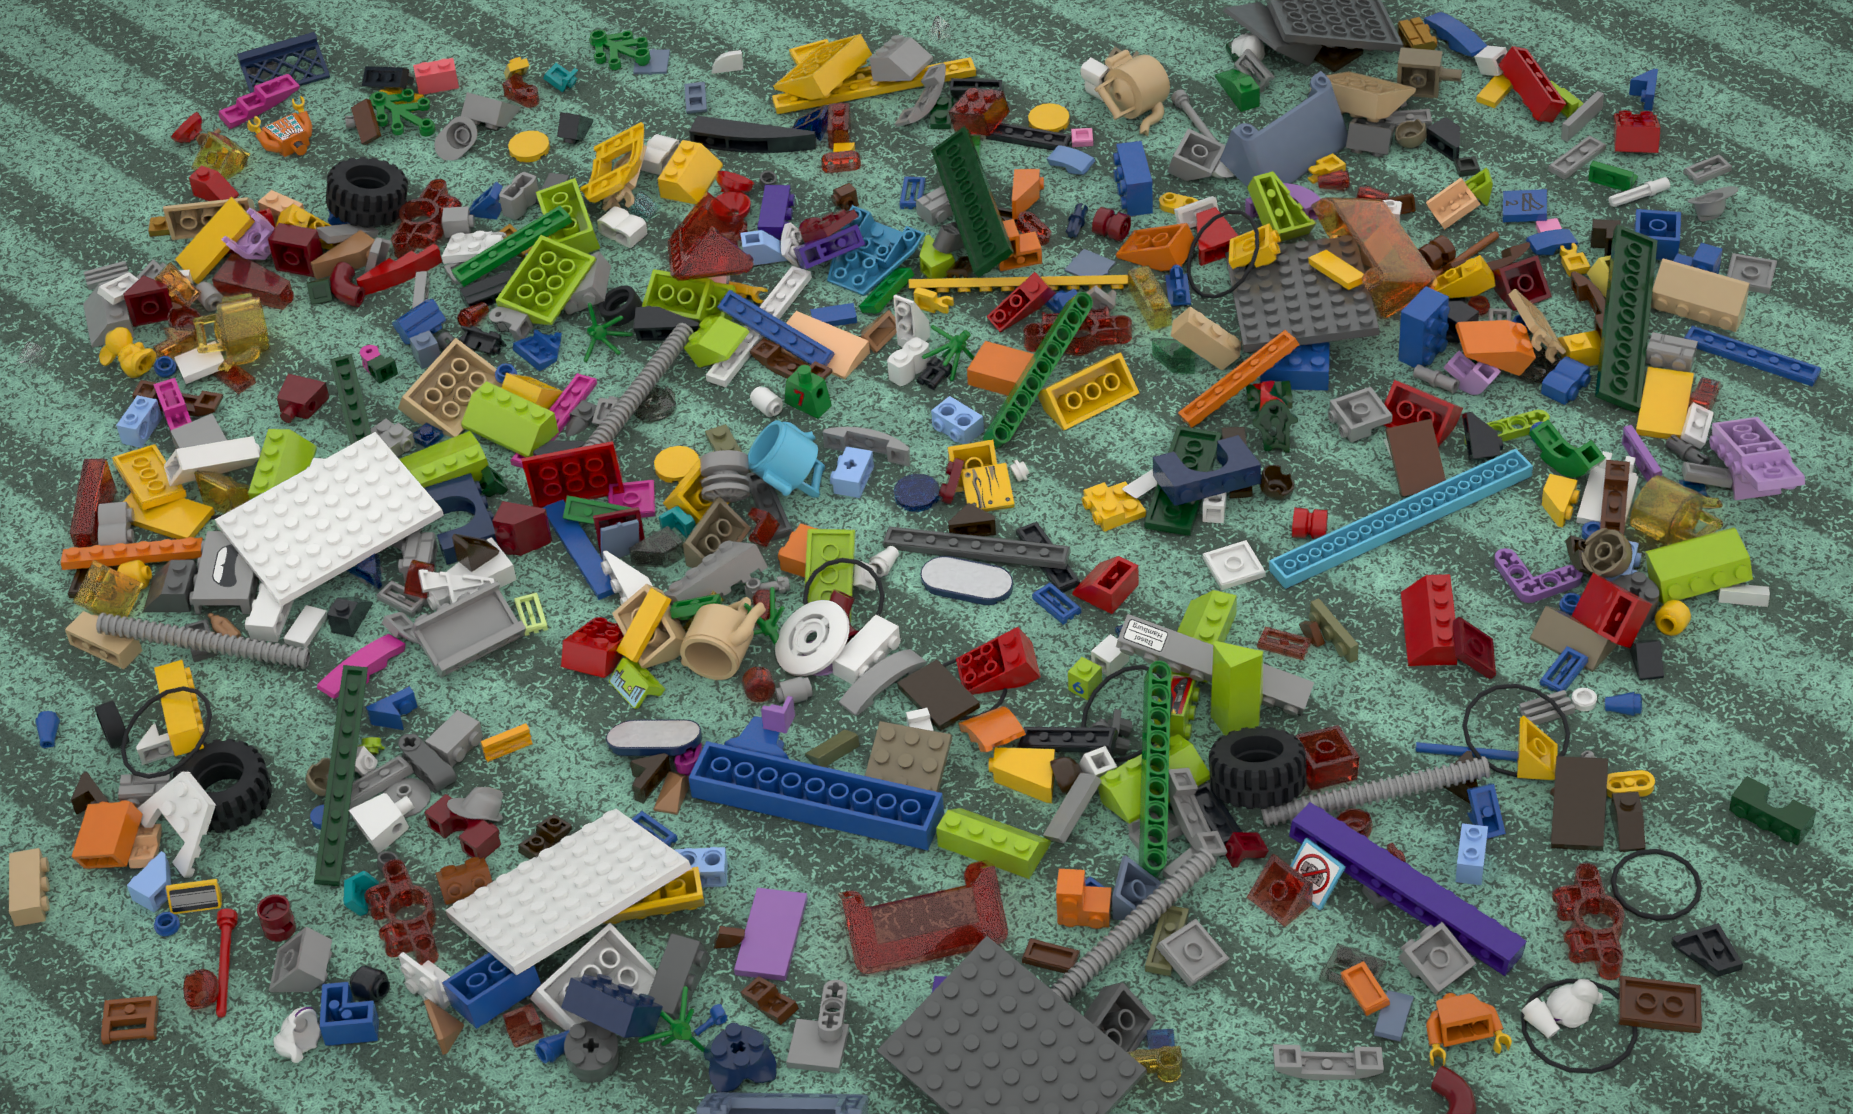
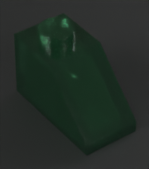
(1174, 355)

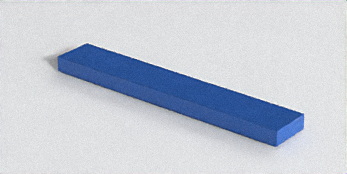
(774, 329)
(1754, 356)
(580, 550)

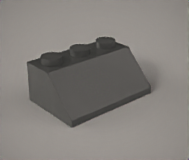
(1120, 1016)

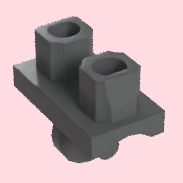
(1123, 727)

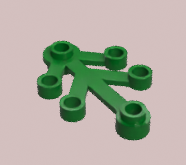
(600, 39)
(382, 101)

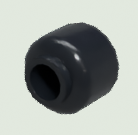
(369, 983)

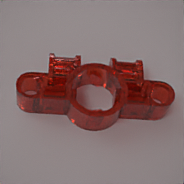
(420, 234)
(1102, 327)
(407, 934)
(1592, 944)

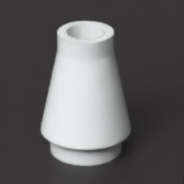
(884, 560)
(1540, 1017)

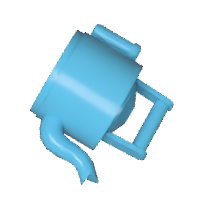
(785, 457)

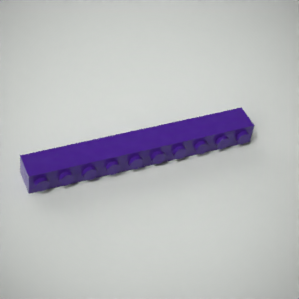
(1410, 889)

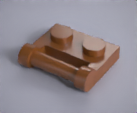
(130, 1012)

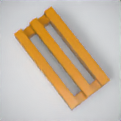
(506, 742)

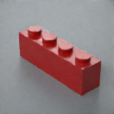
(1532, 84)

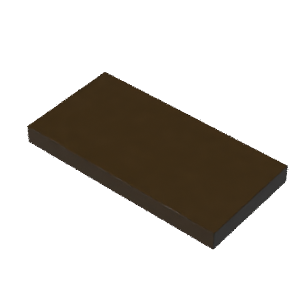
(1579, 803)

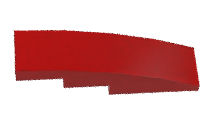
(393, 273)

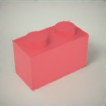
(436, 76)

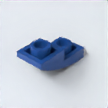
(1548, 241)

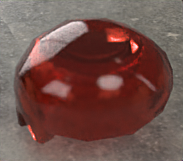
(182, 317)
(1357, 820)
(200, 989)

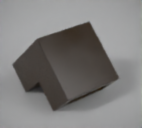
(1602, 234)

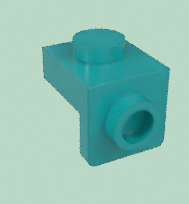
(560, 77)
(677, 519)
(354, 892)

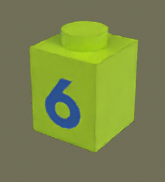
(1084, 677)

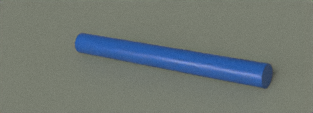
(1460, 750)

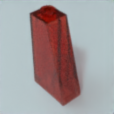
(245, 276)
(94, 488)

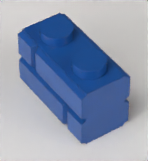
(419, 320)

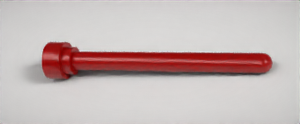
(226, 921)

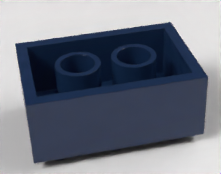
(612, 1006)

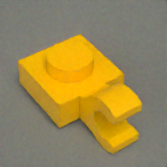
(1326, 165)
(744, 290)
(928, 301)

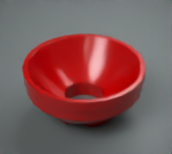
(188, 129)
(733, 182)
(736, 202)

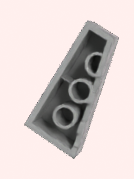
(718, 572)

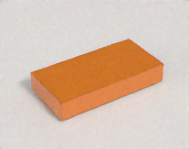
(1365, 988)

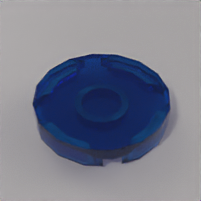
(916, 492)

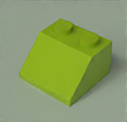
(715, 341)

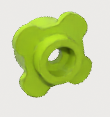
(372, 744)

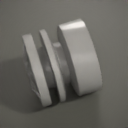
(725, 475)

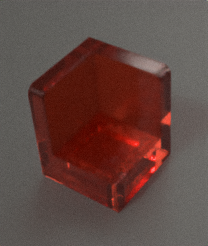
(765, 527)
(413, 584)
(523, 1025)

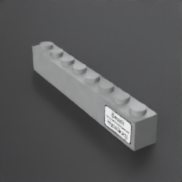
(1196, 659)

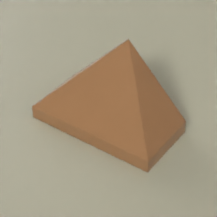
(880, 331)
(672, 793)
(444, 1026)

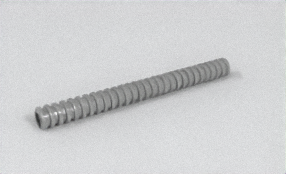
(641, 386)
(202, 640)
(1382, 790)
(1134, 924)

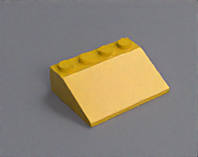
(825, 68)

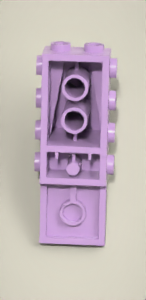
(1755, 458)

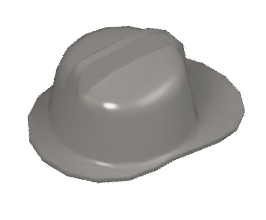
(456, 138)
(1713, 203)
(479, 804)

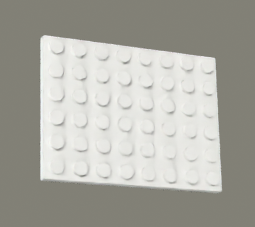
(328, 518)
(567, 890)

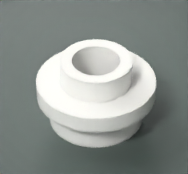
(1019, 470)

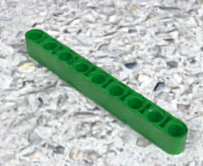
(1045, 363)
(1157, 757)

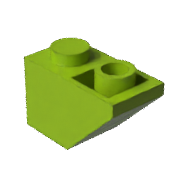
(933, 262)

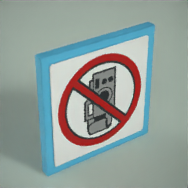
(1318, 868)

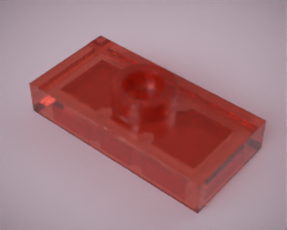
(236, 379)

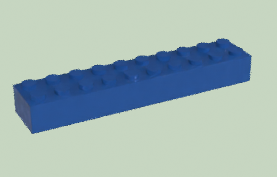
(817, 795)

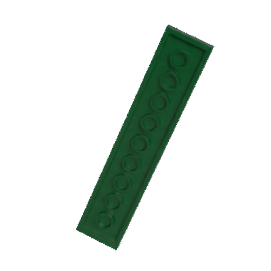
(972, 202)
(1626, 319)

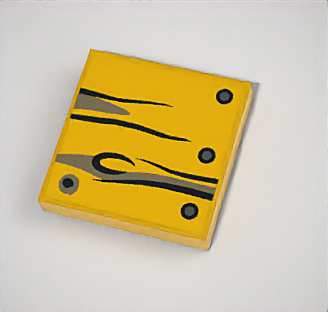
(988, 487)

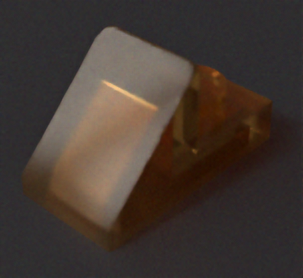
(179, 287)
(177, 342)

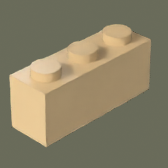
(1206, 338)
(111, 648)
(28, 887)

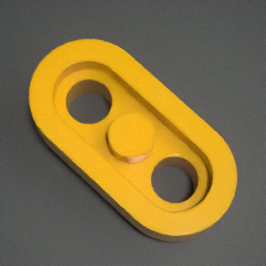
(1171, 201)
(1629, 782)

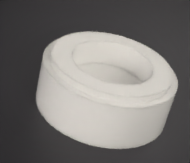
(1584, 699)

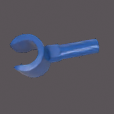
(718, 1017)

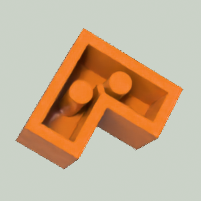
(1025, 247)
(1081, 903)

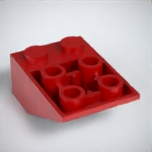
(1636, 132)
(1611, 611)
(593, 648)
(999, 664)

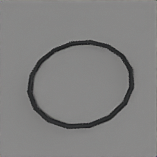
(1248, 269)
(1100, 686)
(1509, 686)
(189, 756)
(1563, 1067)

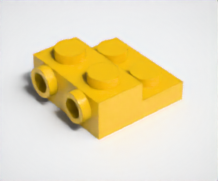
(1243, 247)
(1112, 505)

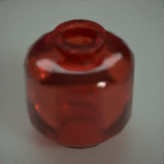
(758, 684)

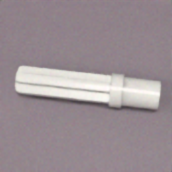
(1648, 189)

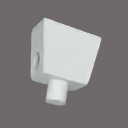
(382, 819)

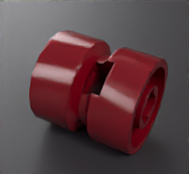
(1111, 224)
(276, 917)

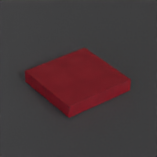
(1474, 648)

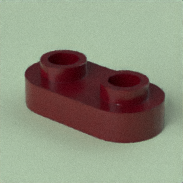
(953, 471)

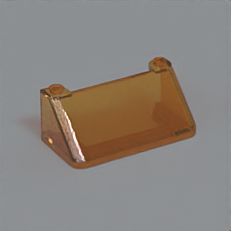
(1398, 265)

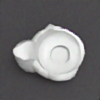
(1248, 41)
(1574, 1002)
(298, 1034)

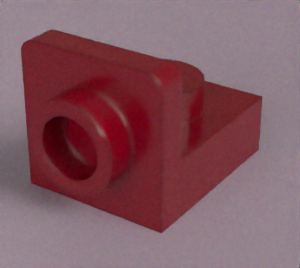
(1244, 845)

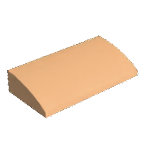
(848, 348)

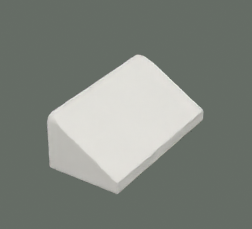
(1745, 595)

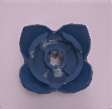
(739, 1055)

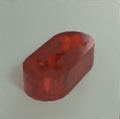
(840, 161)
(1029, 222)

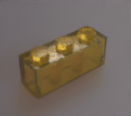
(1149, 298)

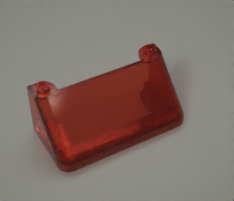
(707, 243)
(925, 924)

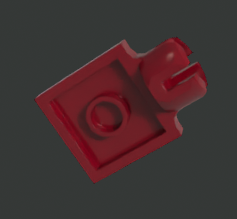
(817, 228)

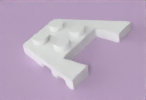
(455, 584)
(189, 813)

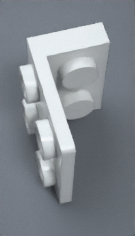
(425, 980)

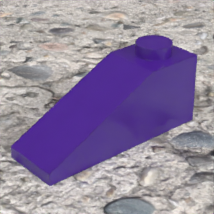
(824, 249)

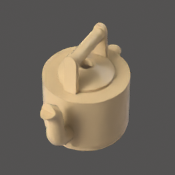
(1135, 88)
(719, 638)

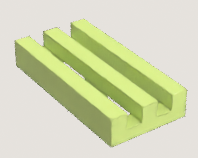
(534, 627)

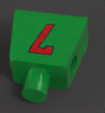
(807, 392)

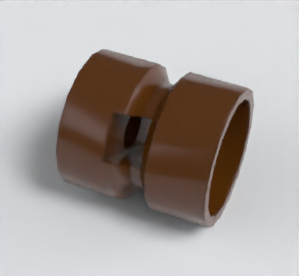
(1438, 252)

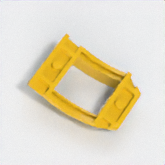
(604, 180)

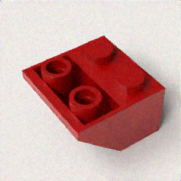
(1109, 584)

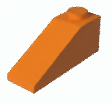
(1025, 190)

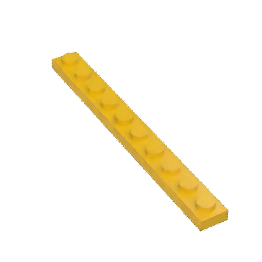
(867, 87)
(1009, 283)

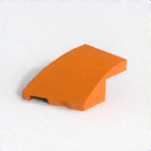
(992, 728)

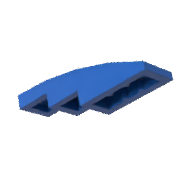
(1456, 33)

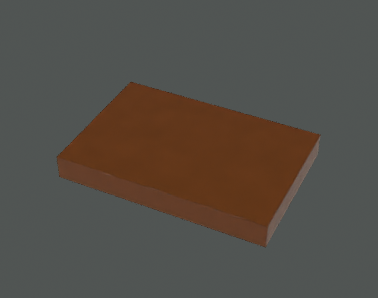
(1415, 457)
(1659, 1004)

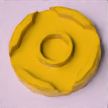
(1049, 117)
(529, 146)
(675, 463)

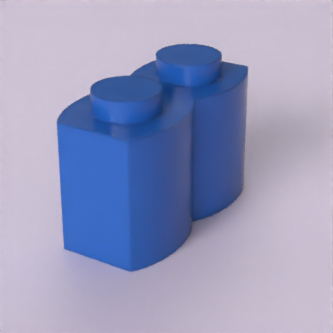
(1566, 380)

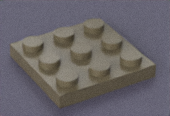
(909, 756)

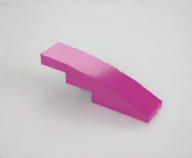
(262, 99)
(172, 403)
(372, 656)

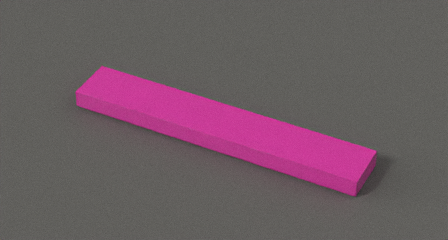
(573, 394)

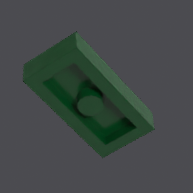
(940, 113)

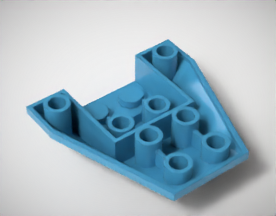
(871, 263)

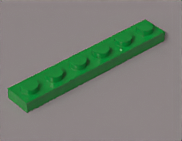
(511, 246)

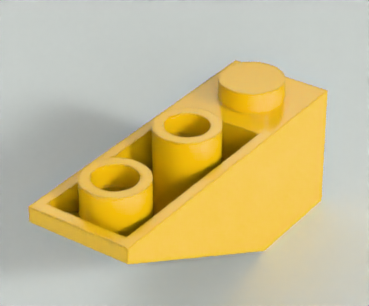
(299, 217)
(1467, 279)

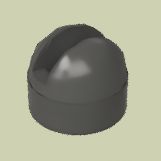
(766, 177)
(442, 338)
(383, 857)

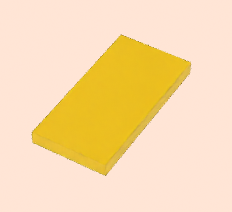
(207, 247)
(1664, 403)
(146, 477)
(173, 519)

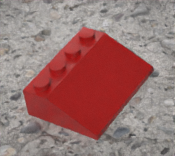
(573, 472)

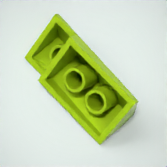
(689, 298)
(1236, 687)

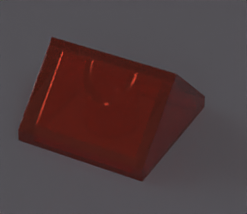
(1281, 891)

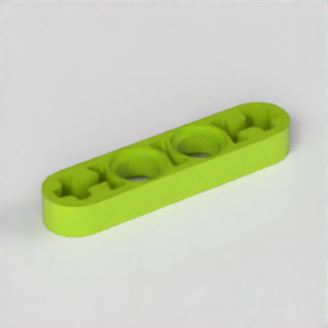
(1525, 419)

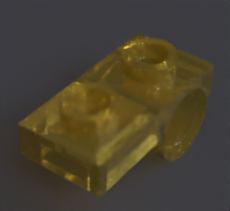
(1158, 1061)

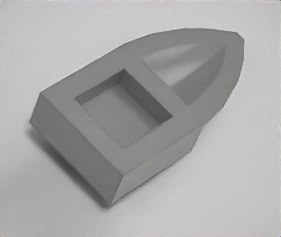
(400, 626)

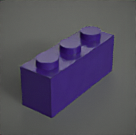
(776, 209)

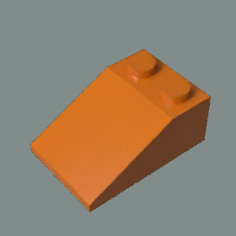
(1158, 246)
(1497, 344)

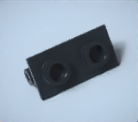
(489, 342)

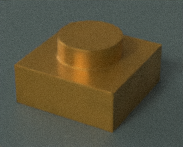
(158, 226)

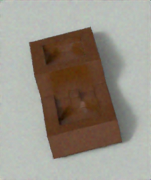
(769, 1001)

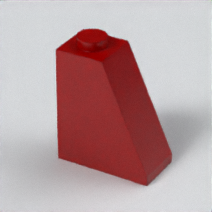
(1215, 238)

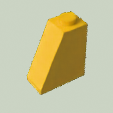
(1024, 771)

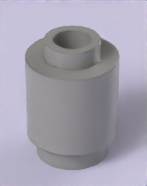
(209, 296)
(797, 688)

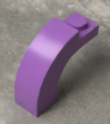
(1298, 193)

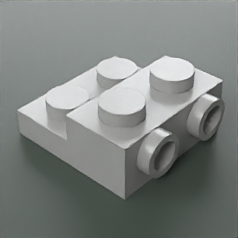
(1358, 414)
(395, 436)
(1436, 958)

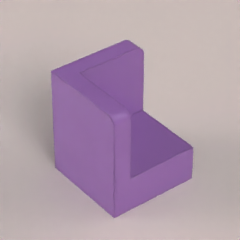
(778, 717)

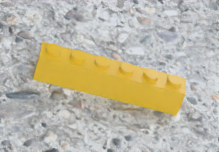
(180, 708)

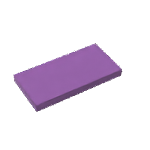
(771, 934)

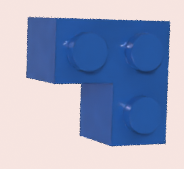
(1706, 258)
(345, 1020)

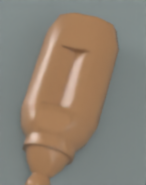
(223, 626)

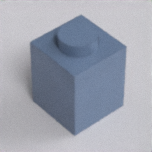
(424, 349)

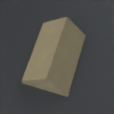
(715, 527)
(1558, 630)

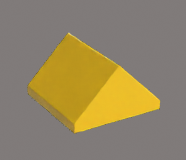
(974, 455)
(1535, 752)

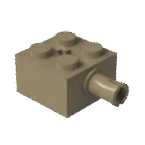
(1424, 71)

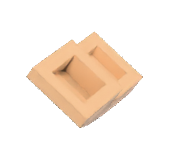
(145, 846)

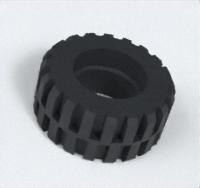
(366, 192)
(231, 761)
(1257, 767)

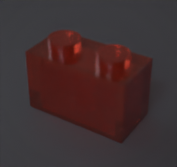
(839, 124)

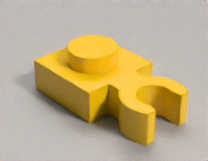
(1574, 261)

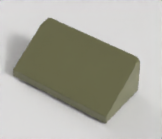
(833, 748)

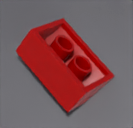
(1414, 405)

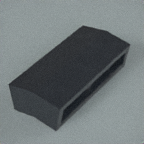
(965, 84)
(485, 290)

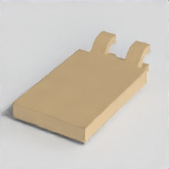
(612, 200)
(1537, 325)

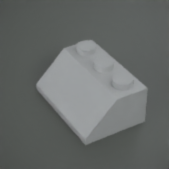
(899, 60)
(104, 317)

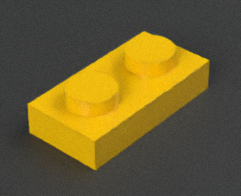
(516, 66)

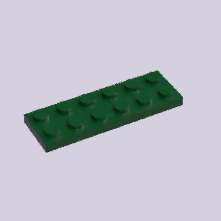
(1197, 452)

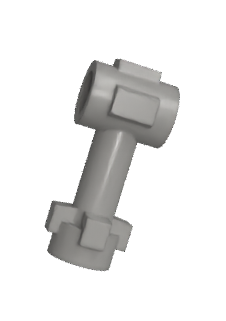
(754, 585)

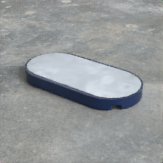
(966, 580)
(654, 737)

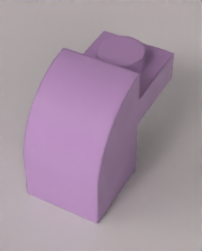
(1472, 377)

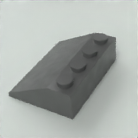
(1259, 21)

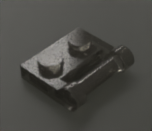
(1346, 957)

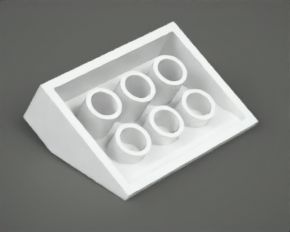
(604, 954)

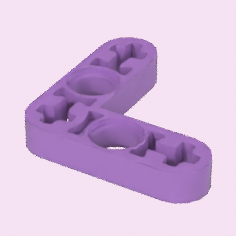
(1529, 582)

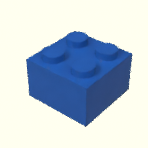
(1663, 227)

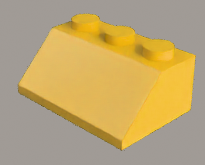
(688, 173)
(689, 495)

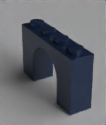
(1184, 485)
(462, 495)

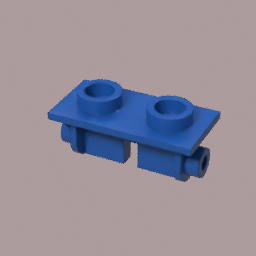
(1177, 287)

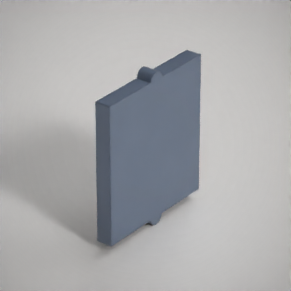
(657, 65)
(1089, 264)
(619, 538)

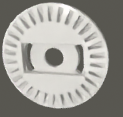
(829, 643)

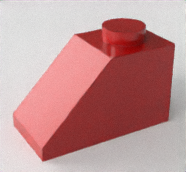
(211, 185)

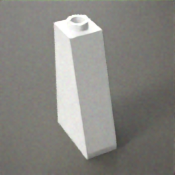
(211, 457)
(498, 568)

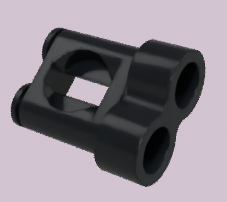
(936, 367)

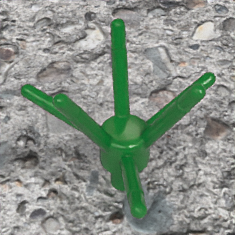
(599, 332)
(955, 345)
(769, 626)
(678, 1028)

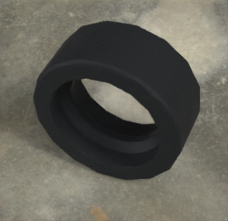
(614, 299)
(111, 723)

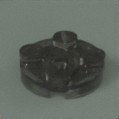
(1538, 374)
(663, 407)

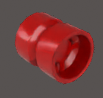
(1309, 523)

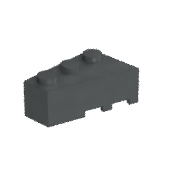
(680, 966)

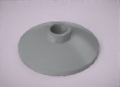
(414, 789)

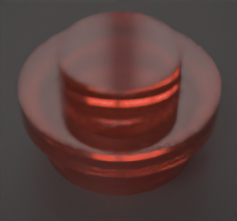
(1480, 303)

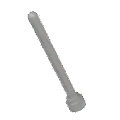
(1181, 100)

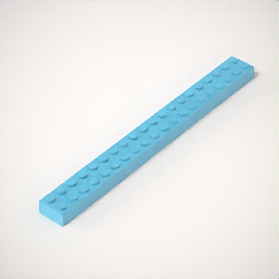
(1400, 518)

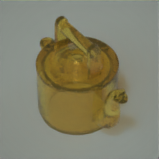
(238, 329)
(1671, 512)

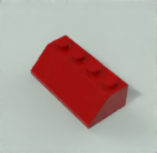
(1429, 621)

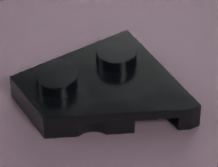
(1709, 949)

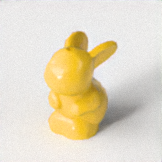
(132, 357)

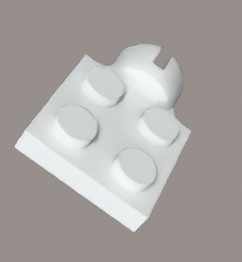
(465, 246)

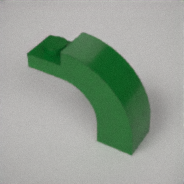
(1563, 456)

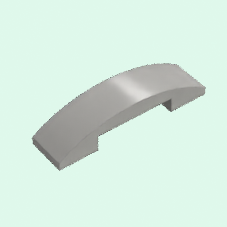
(933, 82)
(867, 439)
(878, 678)
(1189, 815)
(1328, 1065)

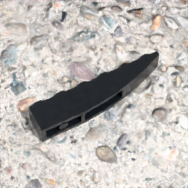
(749, 137)

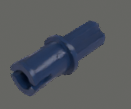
(1076, 220)

